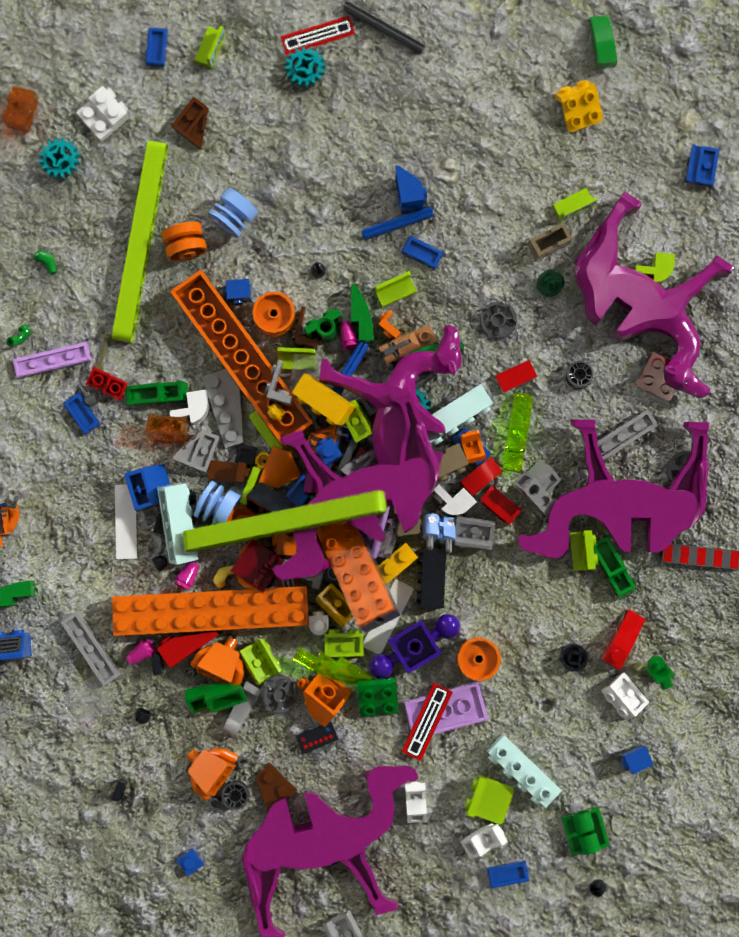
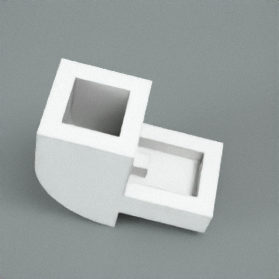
(197, 407)
(454, 506)
(416, 802)
(483, 840)

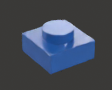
(190, 862)

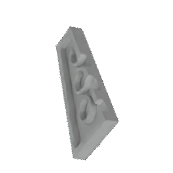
(226, 405)

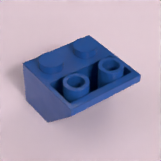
(143, 486)

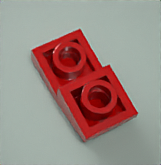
(107, 383)
(481, 476)

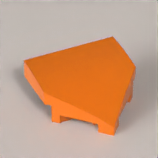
(279, 468)

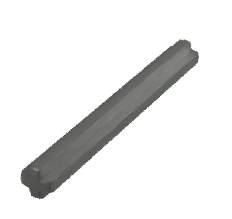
(384, 26)

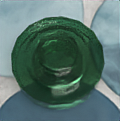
(550, 282)

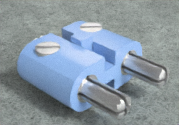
(439, 529)

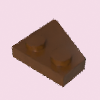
(192, 122)
(273, 785)

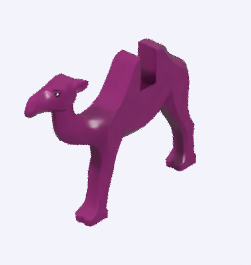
(649, 303)
(390, 420)
(404, 487)
(627, 500)
(321, 843)

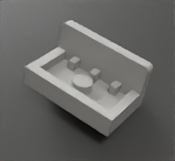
(474, 533)
(342, 926)

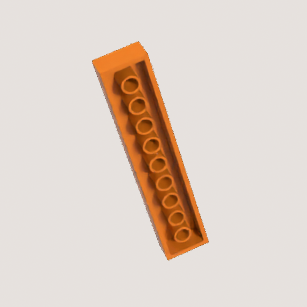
(237, 352)
(210, 611)

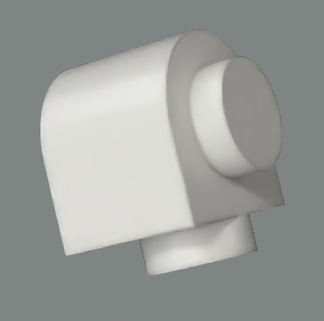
(319, 623)

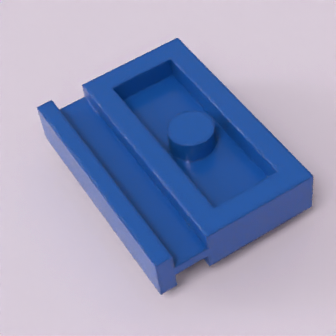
(702, 165)

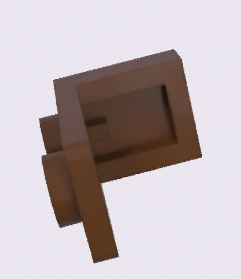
(304, 342)
(228, 471)

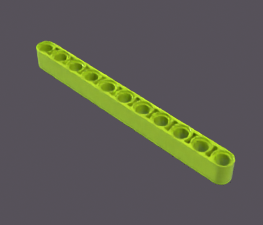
(140, 241)
(285, 521)

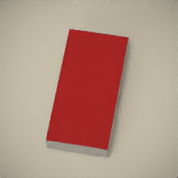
(516, 376)

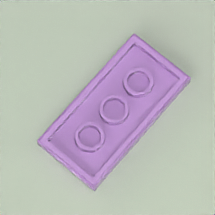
(463, 708)

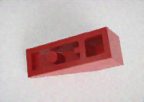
(623, 640)
(181, 647)

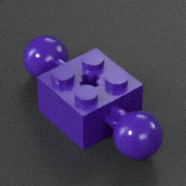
(446, 626)

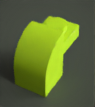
(661, 267)

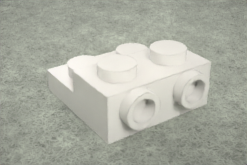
(103, 113)

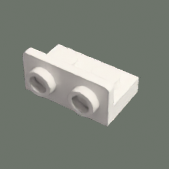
(625, 697)

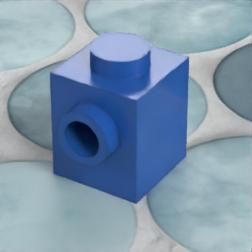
(237, 291)
(328, 451)
(636, 759)

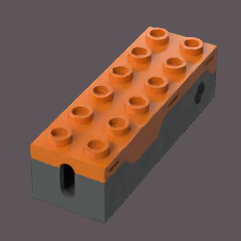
(358, 575)

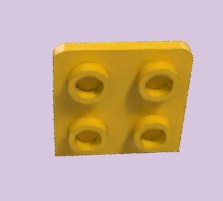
(580, 105)

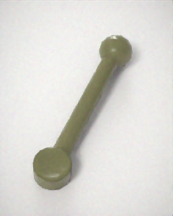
(107, 337)

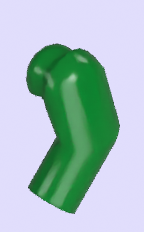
(44, 257)
(24, 331)

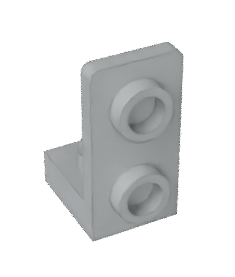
(280, 396)

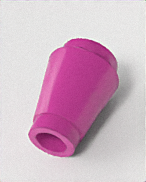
(348, 338)
(187, 576)
(142, 651)

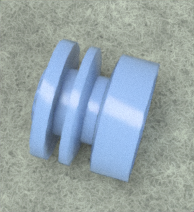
(235, 210)
(215, 504)

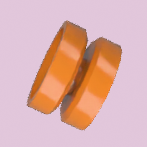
(184, 241)
(269, 304)
(483, 669)

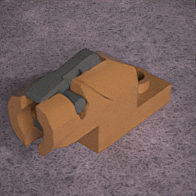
(407, 343)

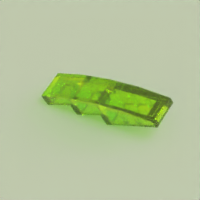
(517, 432)
(324, 665)

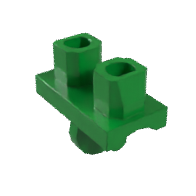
(659, 672)

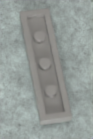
(626, 434)
(90, 648)

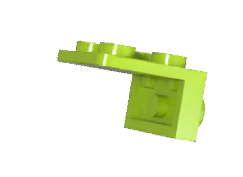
(489, 799)

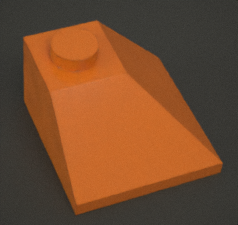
(325, 698)

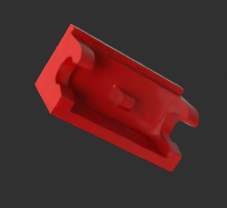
(500, 505)

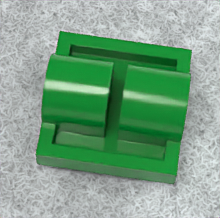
(329, 320)
(377, 697)
(585, 831)

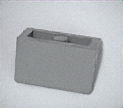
(545, 475)

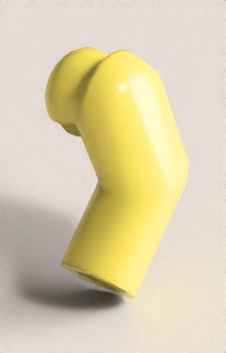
(221, 575)

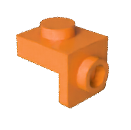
(389, 331)
(472, 446)

